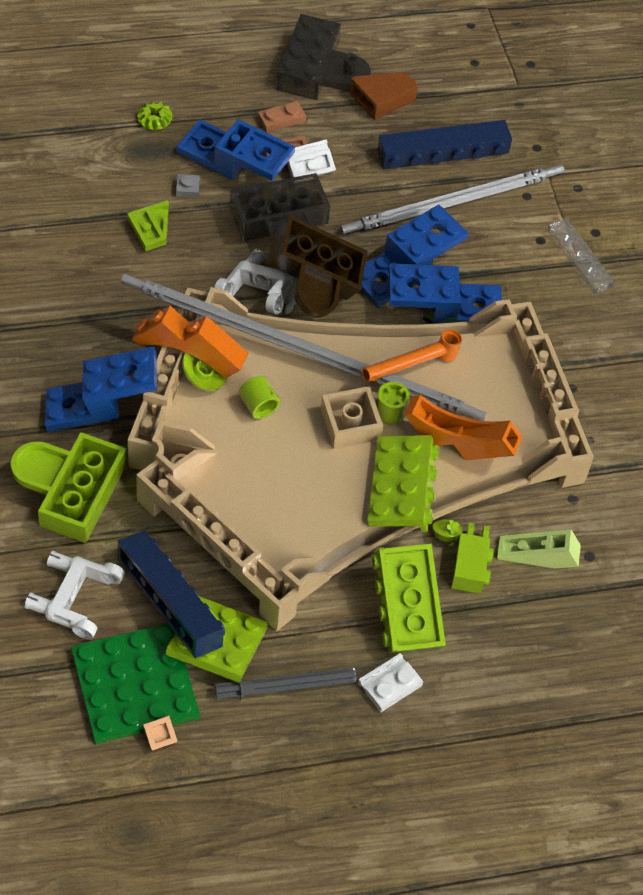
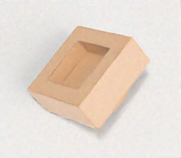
(160, 733)

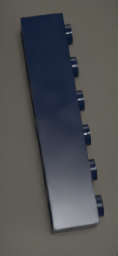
(444, 144)
(171, 594)

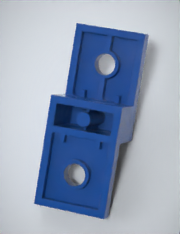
(235, 149)
(411, 245)
(439, 290)
(102, 386)

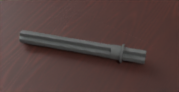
(285, 683)

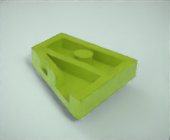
(151, 225)

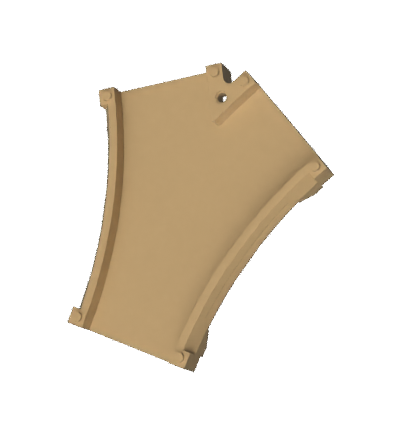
(292, 491)

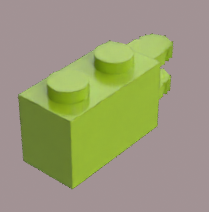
(472, 560)

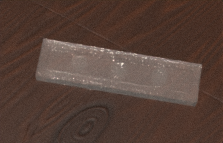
(580, 255)

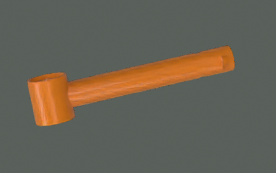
(445, 350)

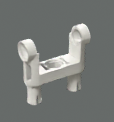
(249, 273)
(77, 570)

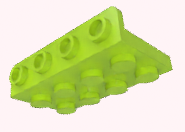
(403, 481)
(408, 598)

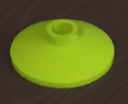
(201, 373)

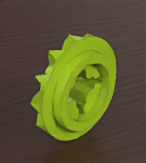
(154, 122)

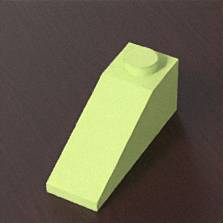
(541, 549)

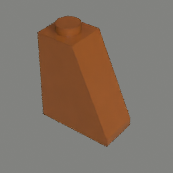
(383, 92)

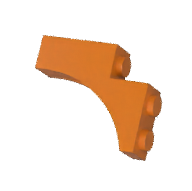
(199, 338)
(471, 437)

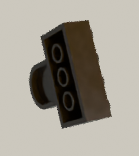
(320, 262)

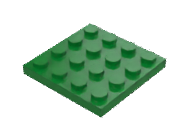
(133, 683)

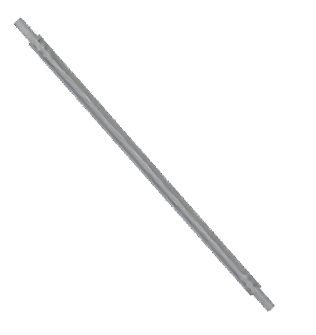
(294, 343)

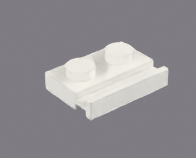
(311, 159)
(390, 682)

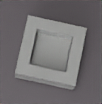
(187, 186)

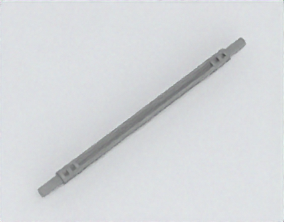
(452, 199)

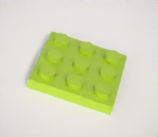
(240, 643)

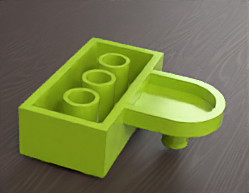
(74, 481)

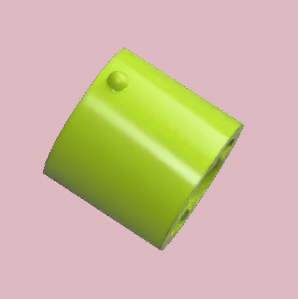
(259, 397)
(392, 402)

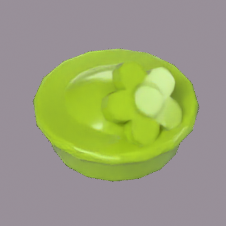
(447, 530)

